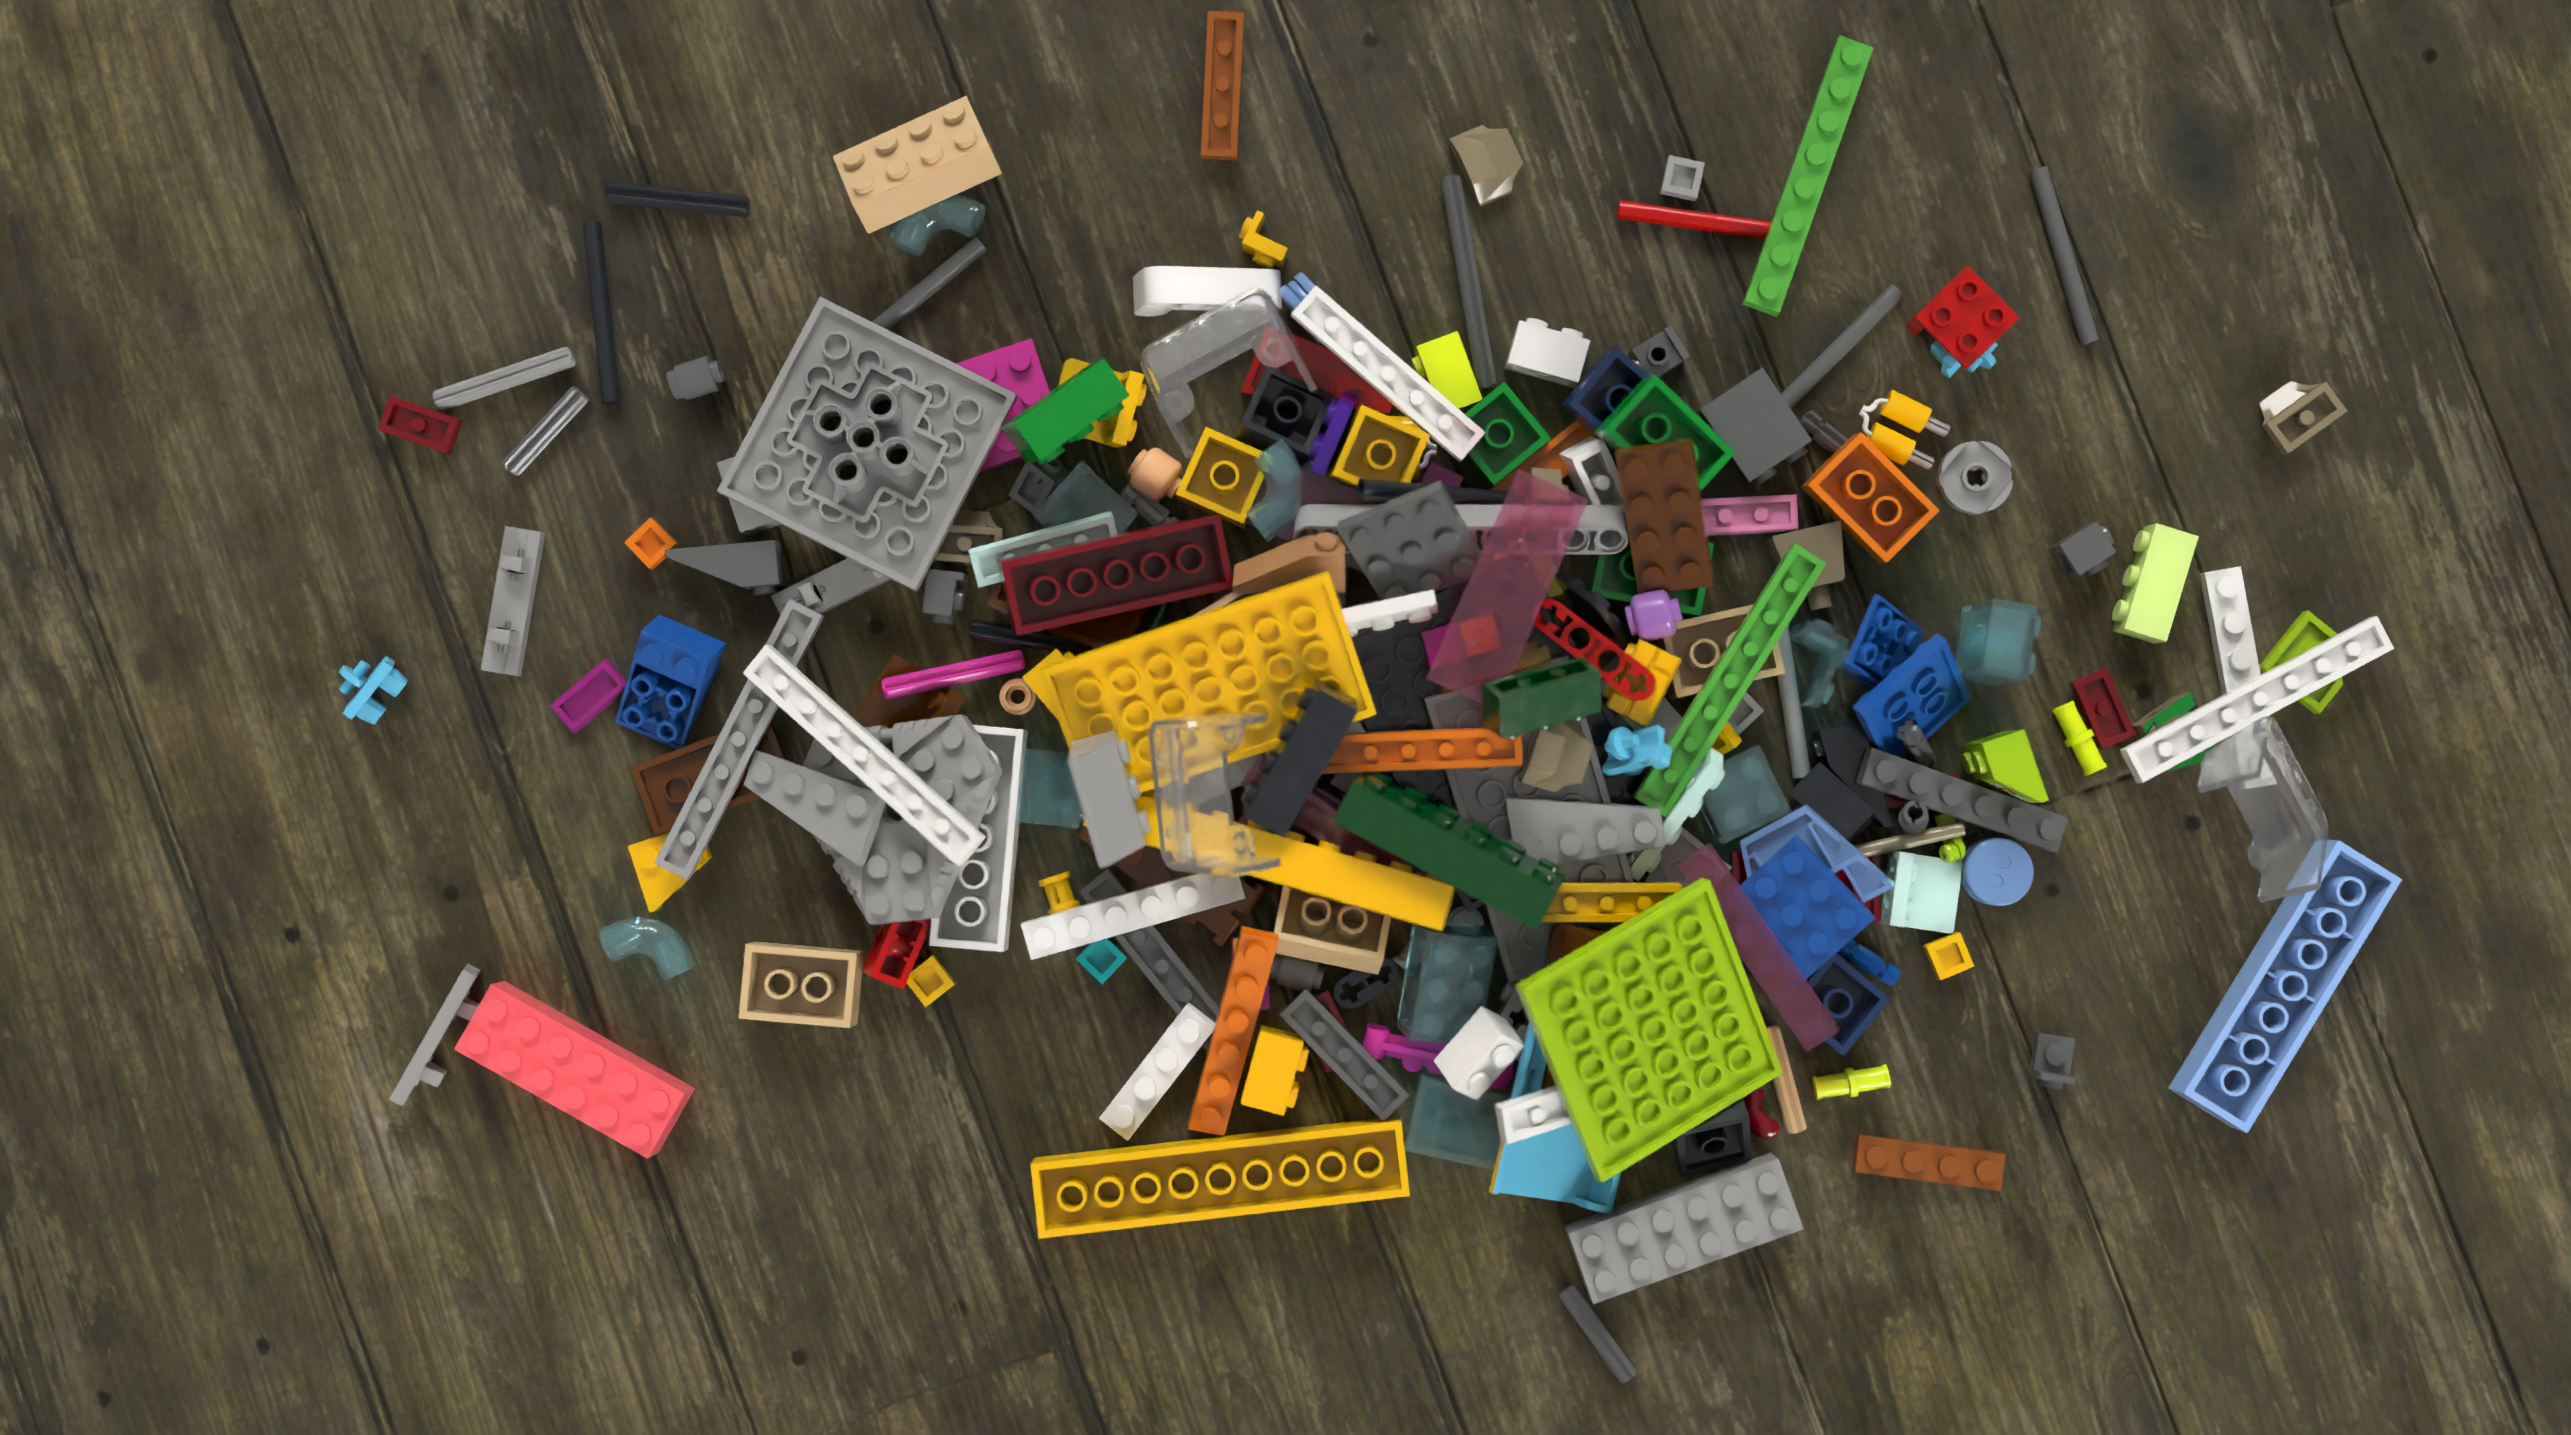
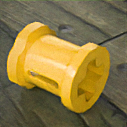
(1059, 892)

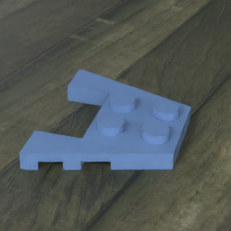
(1824, 842)

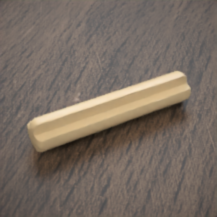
(1785, 1086)

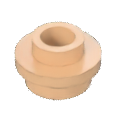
(1006, 697)

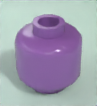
(1653, 615)

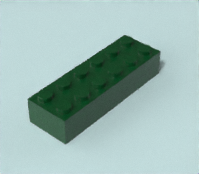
(1450, 847)

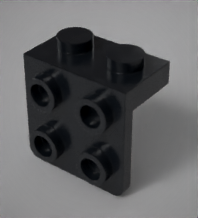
(1594, 610)

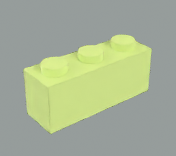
(2154, 583)

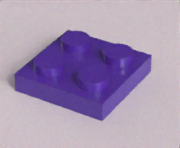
(1326, 443)

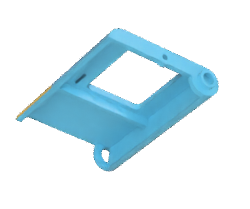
(1551, 1162)

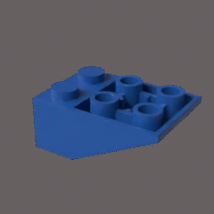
(1881, 643)
(669, 681)

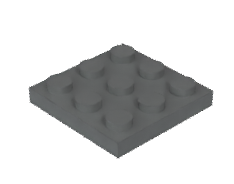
(1412, 543)

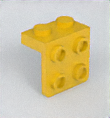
(1120, 427)

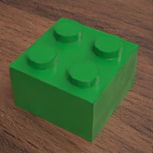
(1509, 437)

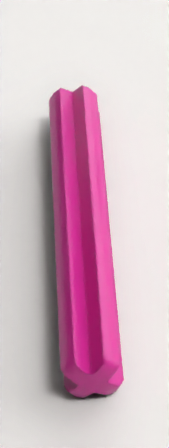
(952, 674)

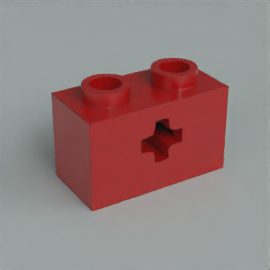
(895, 951)

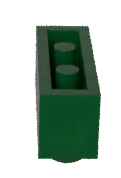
(1541, 698)

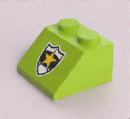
(2006, 765)

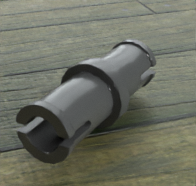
(1922, 817)

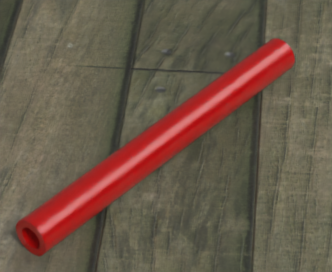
(1693, 219)

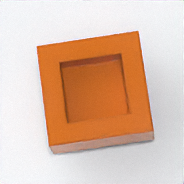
(650, 543)

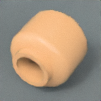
(1155, 474)

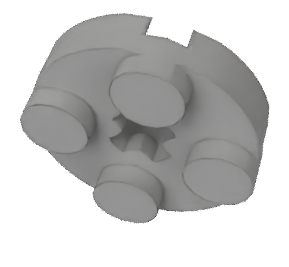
(1995, 476)

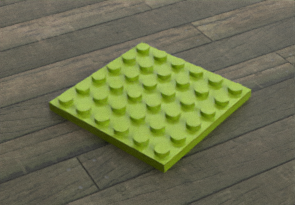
(1650, 1029)

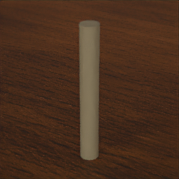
(1911, 839)

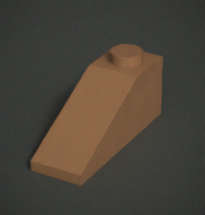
(1294, 562)

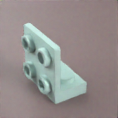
(1922, 893)

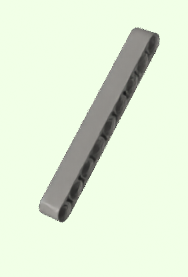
(1598, 532)

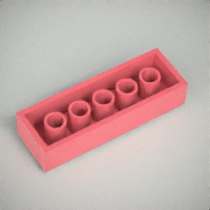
(574, 1068)

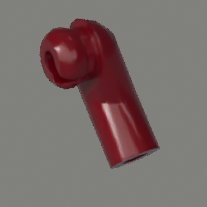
(1760, 1123)

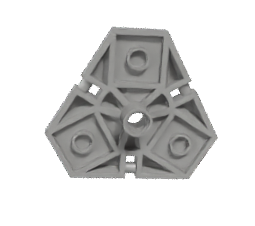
(904, 871)

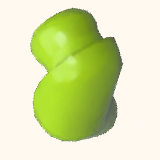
(1954, 848)

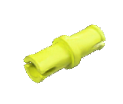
(2079, 738)
(1851, 1082)

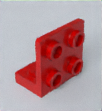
(1965, 317)

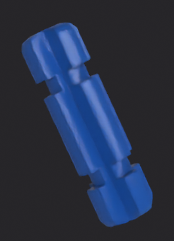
(1870, 962)

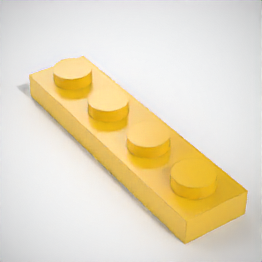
(1606, 901)

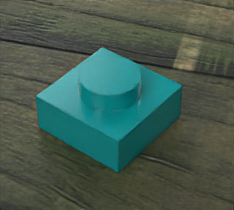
(1102, 959)

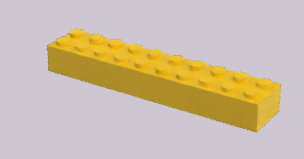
(1219, 1177)

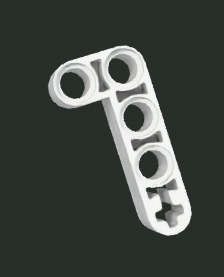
(1197, 288)

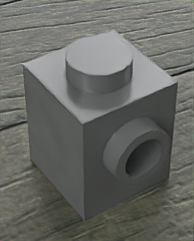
(2084, 550)

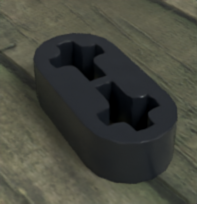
(1369, 990)

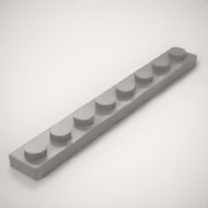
(733, 750)

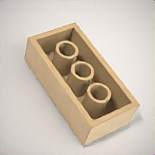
(916, 165)

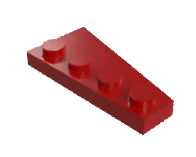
(1330, 375)

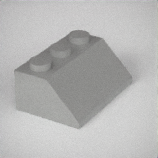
(1108, 796)

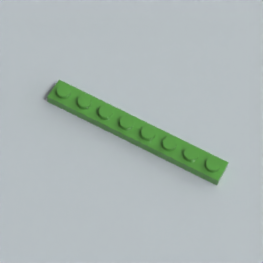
(1807, 176)
(1731, 677)

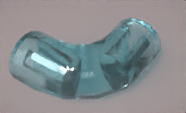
(953, 213)
(1283, 492)
(649, 938)

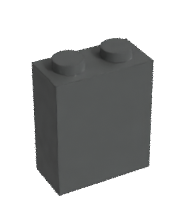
(1757, 426)

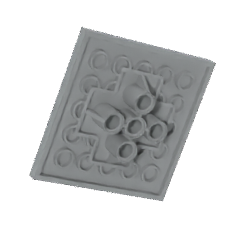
(888, 512)

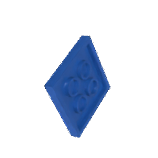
(1921, 689)
(1805, 905)

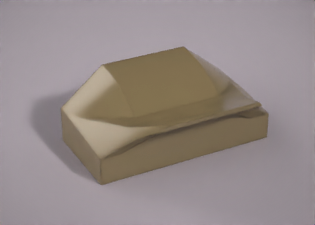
(1487, 162)
(2299, 413)
(967, 532)
(1557, 757)

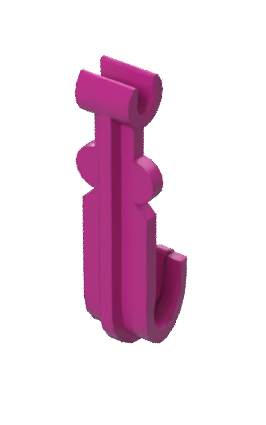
(1415, 1054)

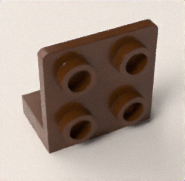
(925, 705)

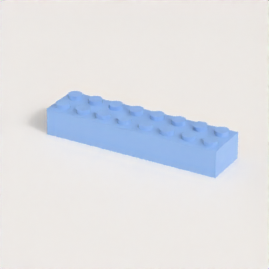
(2284, 988)

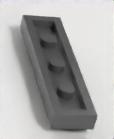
(1344, 1054)

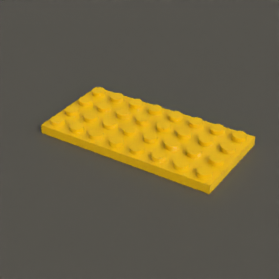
(1220, 661)

